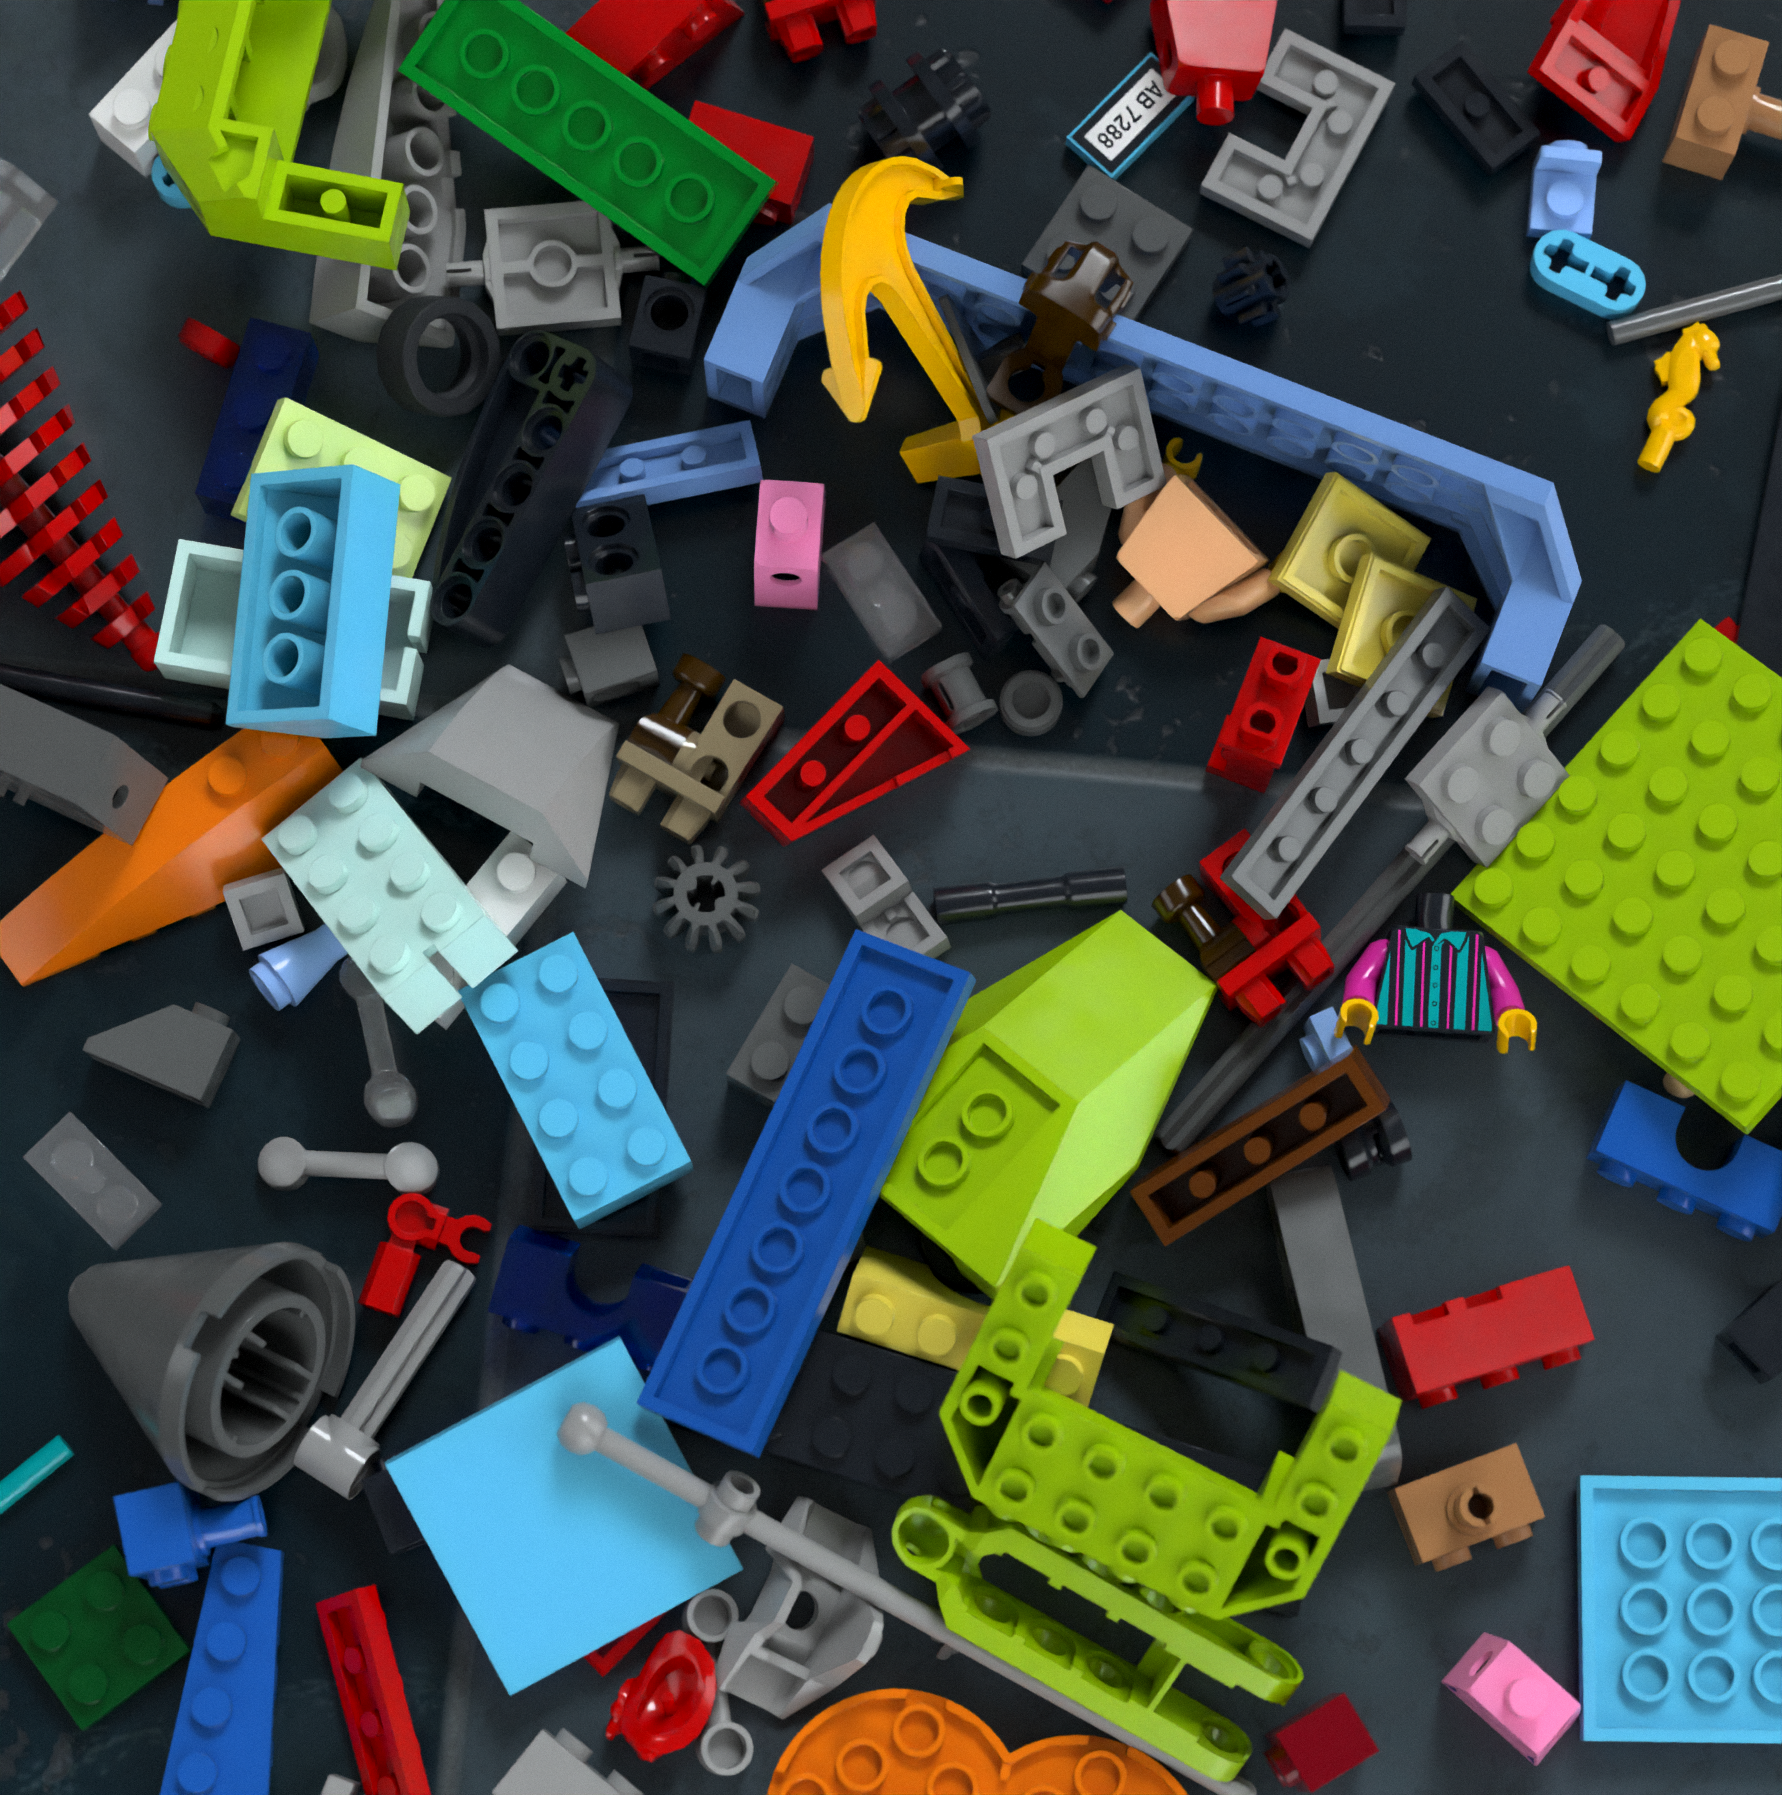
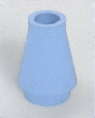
(296, 967)

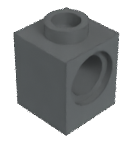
(608, 664)

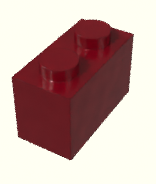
(1318, 1744)

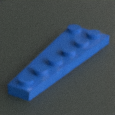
(231, 1681)

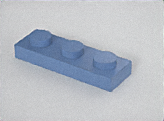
(677, 466)

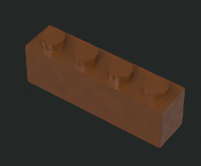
(1260, 1145)

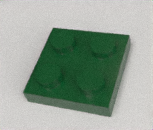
(99, 1638)

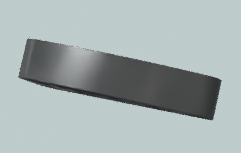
(1326, 1287)

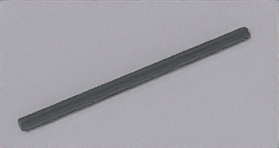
(1354, 931)

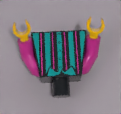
(1434, 985)

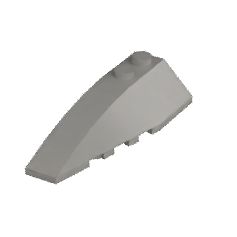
(402, 136)

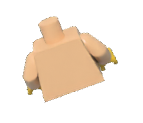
(1188, 554)

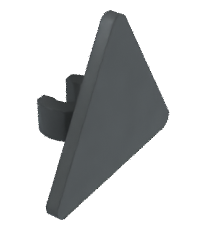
(978, 360)

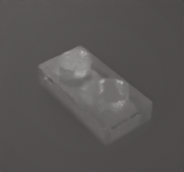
(881, 592)
(92, 1180)

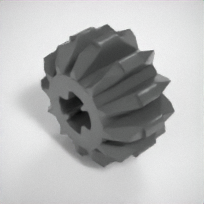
(727, 908)

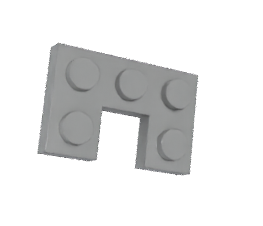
(1341, 111)
(1094, 420)

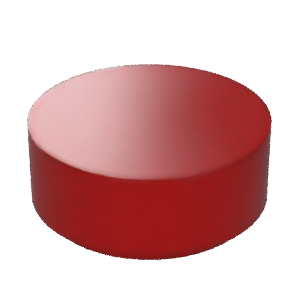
(208, 343)

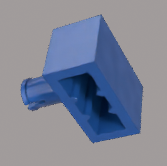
(171, 1535)

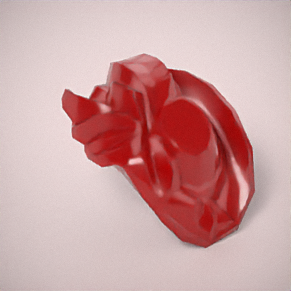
(667, 1700)

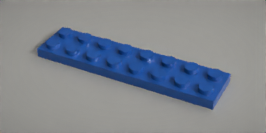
(806, 1193)

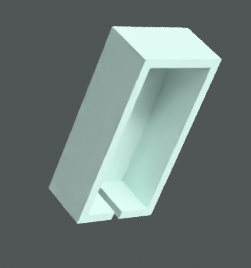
(202, 616)
(388, 895)

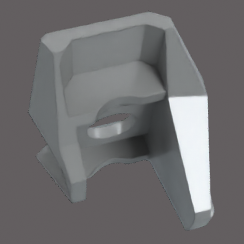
(790, 1666)

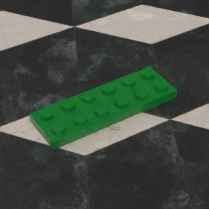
(591, 130)

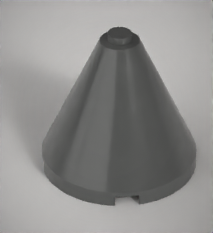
(221, 1354)

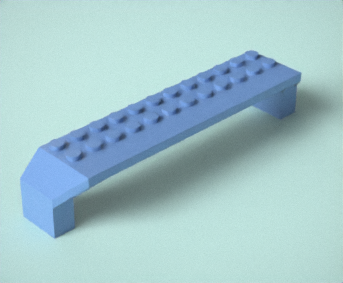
(1501, 513)

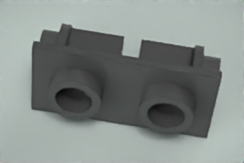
(1059, 628)

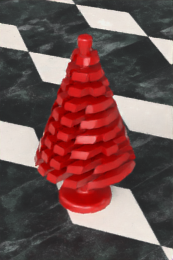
(49, 533)

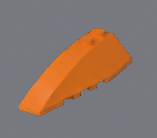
(191, 845)

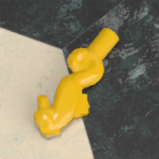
(1681, 372)

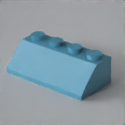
(313, 602)

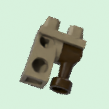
(690, 766)

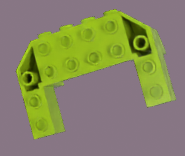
(232, 129)
(1127, 1496)

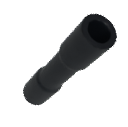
(1069, 891)

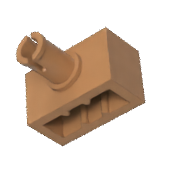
(1721, 103)
(1466, 1506)

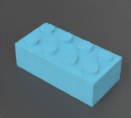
(576, 1081)

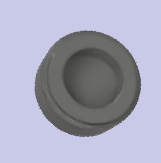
(1030, 703)

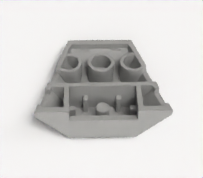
(518, 760)

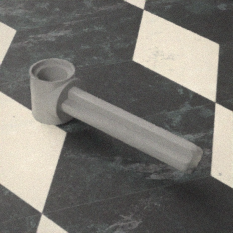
(343, 1448)

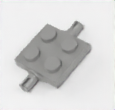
(551, 268)
(1486, 777)

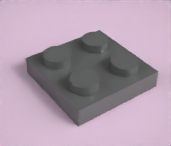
(1122, 221)

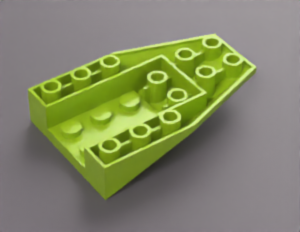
(1048, 1095)

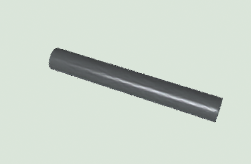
(1694, 310)

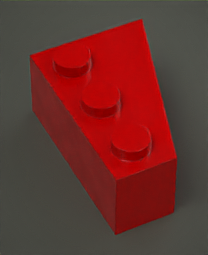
(651, 35)
(1486, 1337)

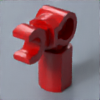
(412, 1222)

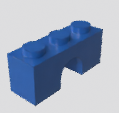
(1640, 1146)

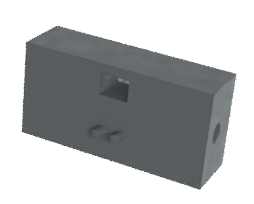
(74, 768)

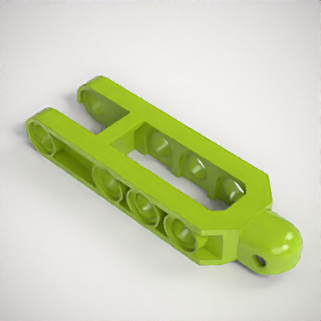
(1131, 1696)

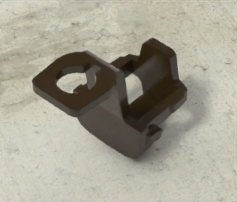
(1065, 315)

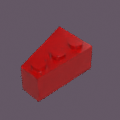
(851, 756)

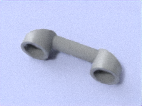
(408, 1166)
(717, 1747)

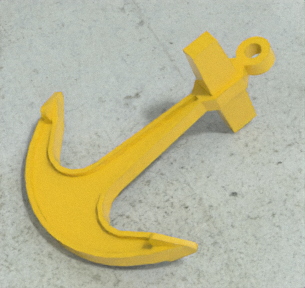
(869, 253)

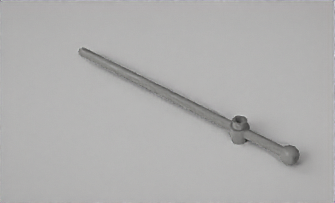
(730, 1509)

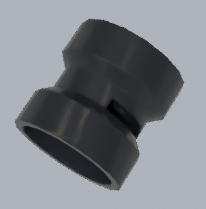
(1373, 1144)

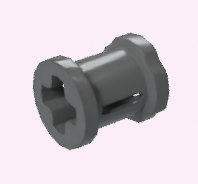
(959, 693)

